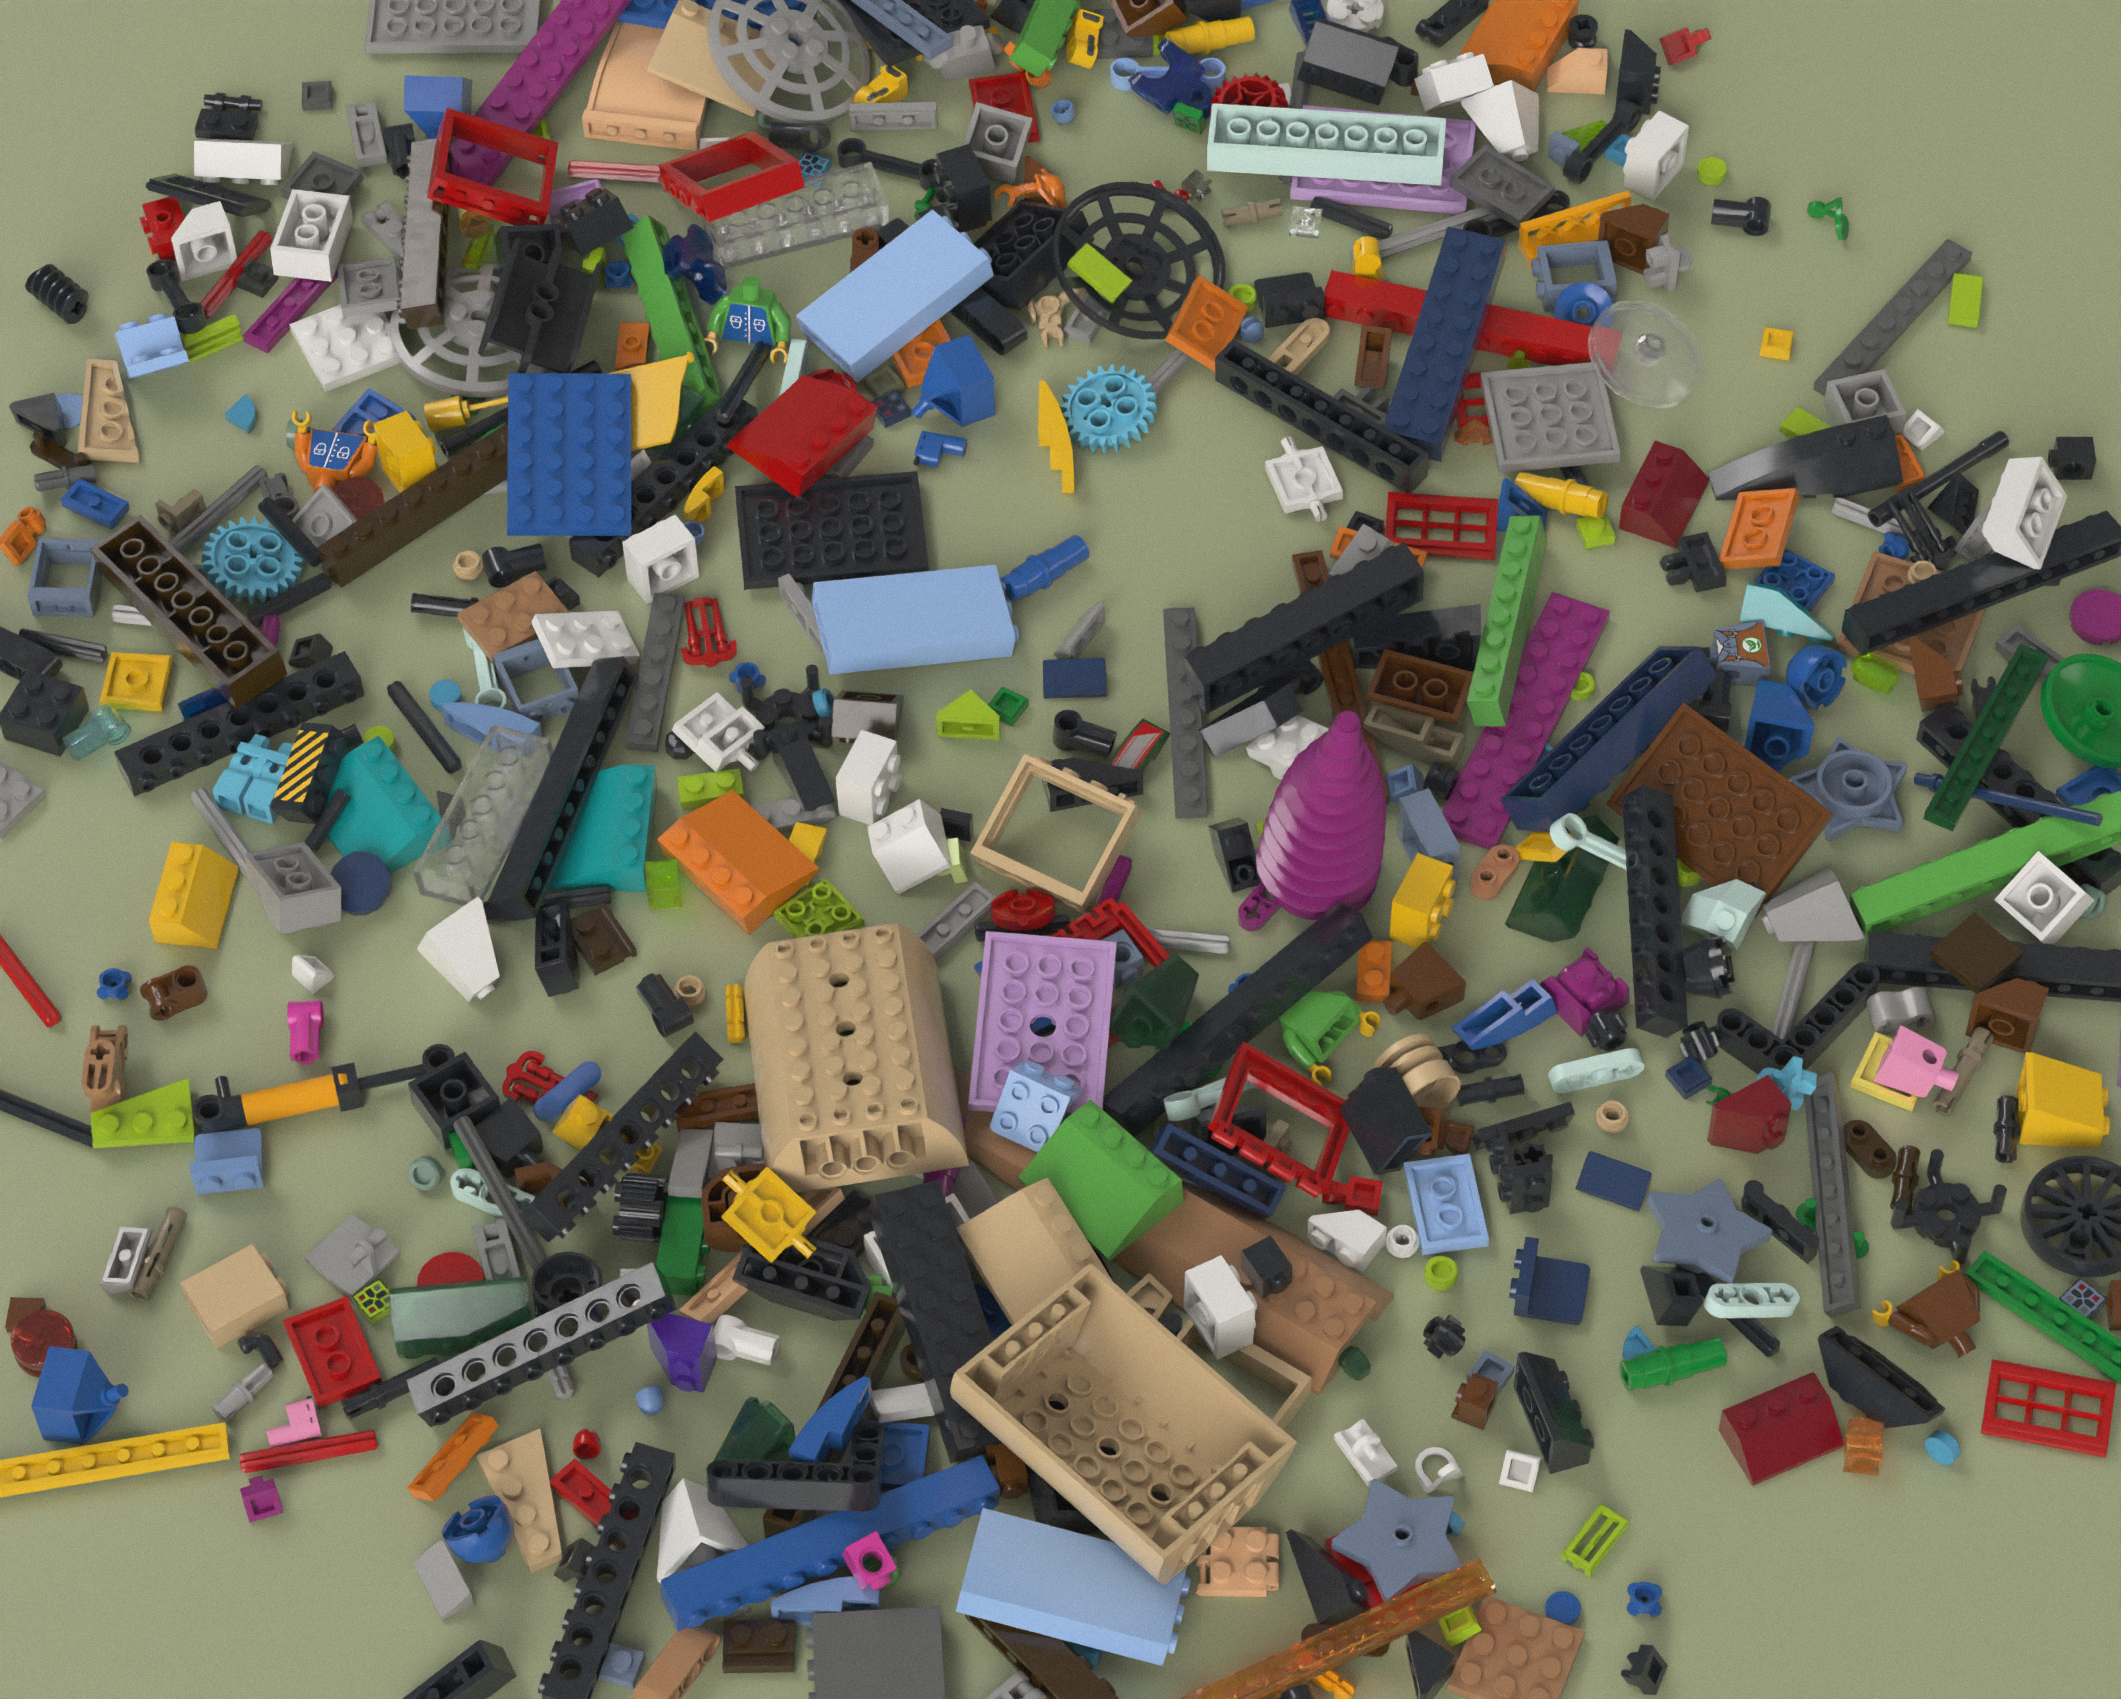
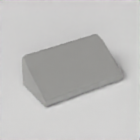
(1082, 633)
(973, 1191)
(125, 1259)
(443, 1581)

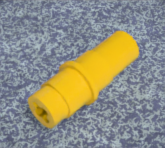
(1212, 35)
(1564, 495)

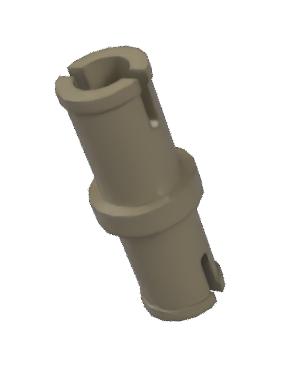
(1251, 212)

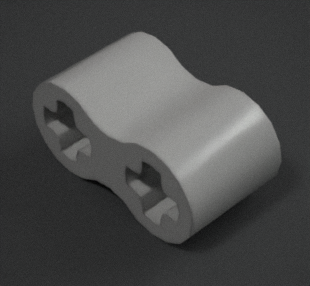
(1904, 1008)

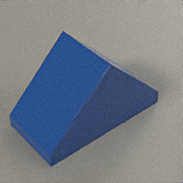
(1517, 503)

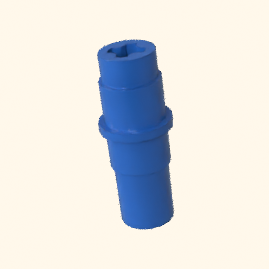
(1043, 569)

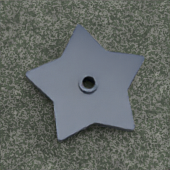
(1854, 789)
(1704, 1231)
(1400, 1539)

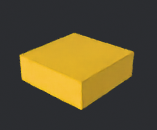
(1776, 343)

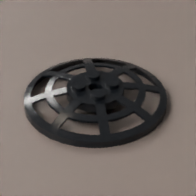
(1140, 250)

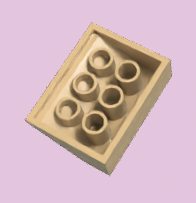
(687, 61)
(1026, 1248)

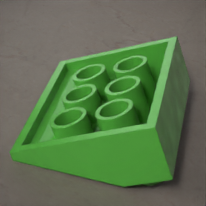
(1105, 1179)

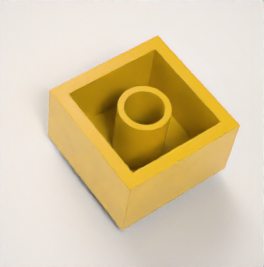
(404, 450)
(1422, 901)

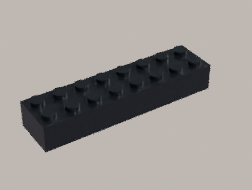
(1304, 627)
(934, 1302)

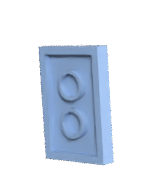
(1446, 1204)

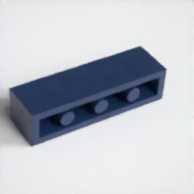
(1217, 1171)

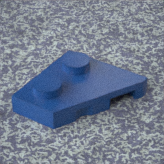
(368, 407)

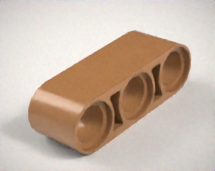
(678, 1664)

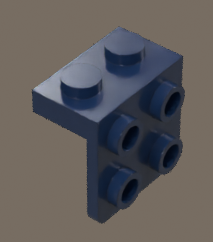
(1548, 1286)

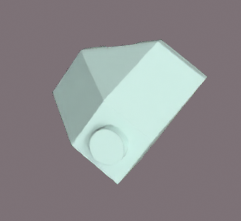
(1723, 911)

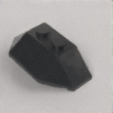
(823, 1285)
(1874, 1382)

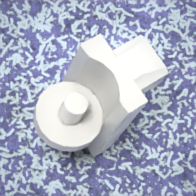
(1365, 1452)

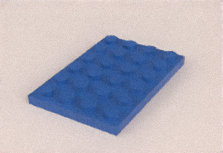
(569, 454)

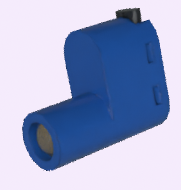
(933, 445)

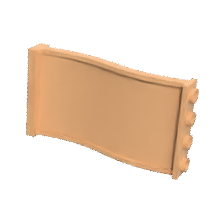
(635, 104)

